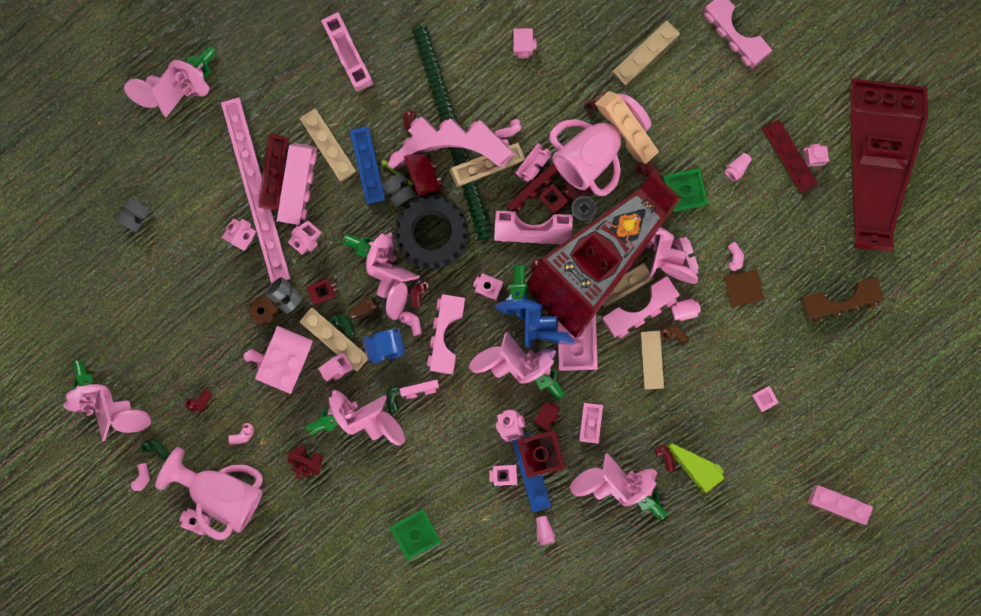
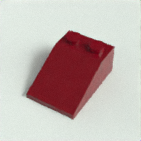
(422, 175)

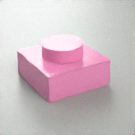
(765, 399)

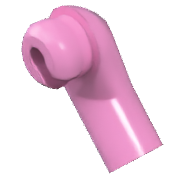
(254, 356)

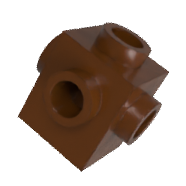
(269, 314)

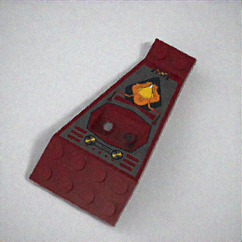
(575, 280)

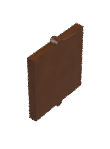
(744, 288)

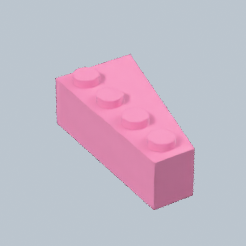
(296, 183)

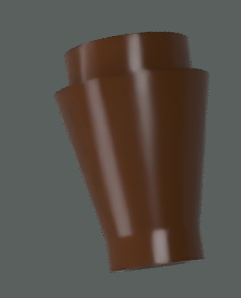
(365, 308)

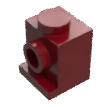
(570, 192)
(546, 194)
(315, 291)
(547, 415)

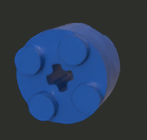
(383, 345)

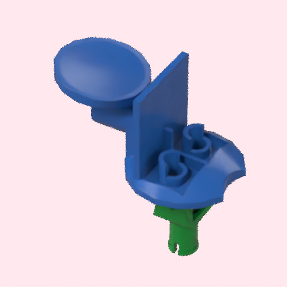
(536, 326)

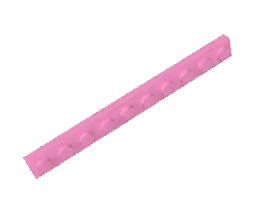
(252, 181)

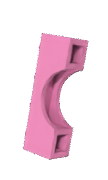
(751, 49)
(347, 52)
(511, 228)
(661, 294)
(450, 309)

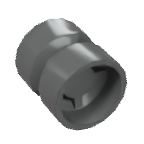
(398, 190)
(583, 209)
(132, 215)
(282, 293)

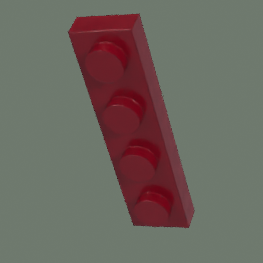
(789, 156)
(273, 172)
(532, 190)

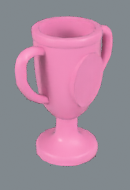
(593, 150)
(215, 493)

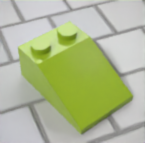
(700, 470)

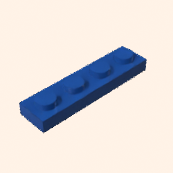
(367, 165)
(534, 485)

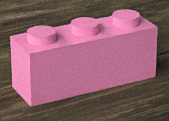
(840, 504)

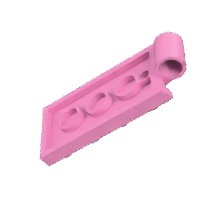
(582, 354)

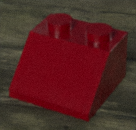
(541, 454)

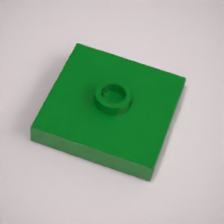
(689, 188)
(415, 534)

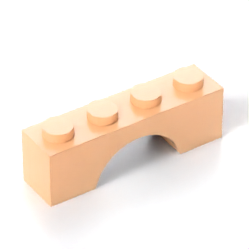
(618, 113)

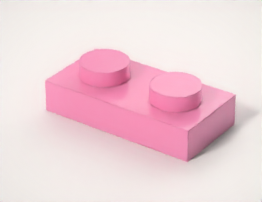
(427, 387)
(591, 423)

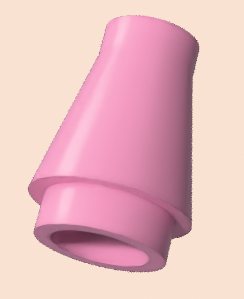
(737, 168)
(544, 531)

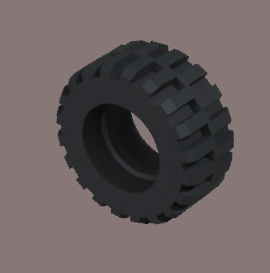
(432, 206)

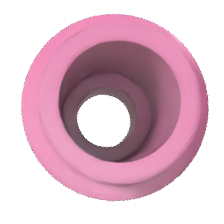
(685, 309)

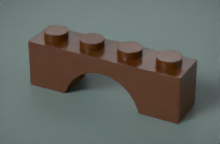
(865, 293)

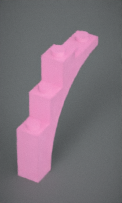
(426, 138)

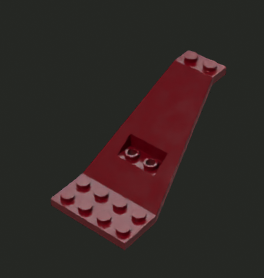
(887, 119)

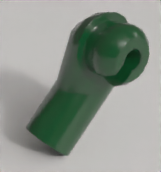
(343, 322)
(391, 401)
(155, 446)

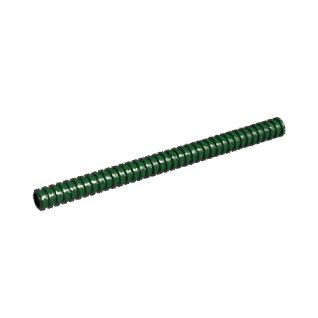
(446, 112)

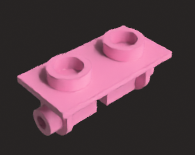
(531, 164)
(685, 245)

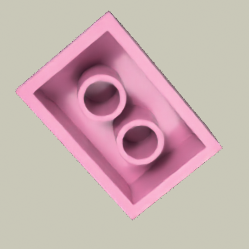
(283, 359)

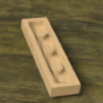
(645, 53)
(327, 145)
(483, 167)
(334, 338)

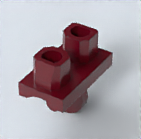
(303, 465)

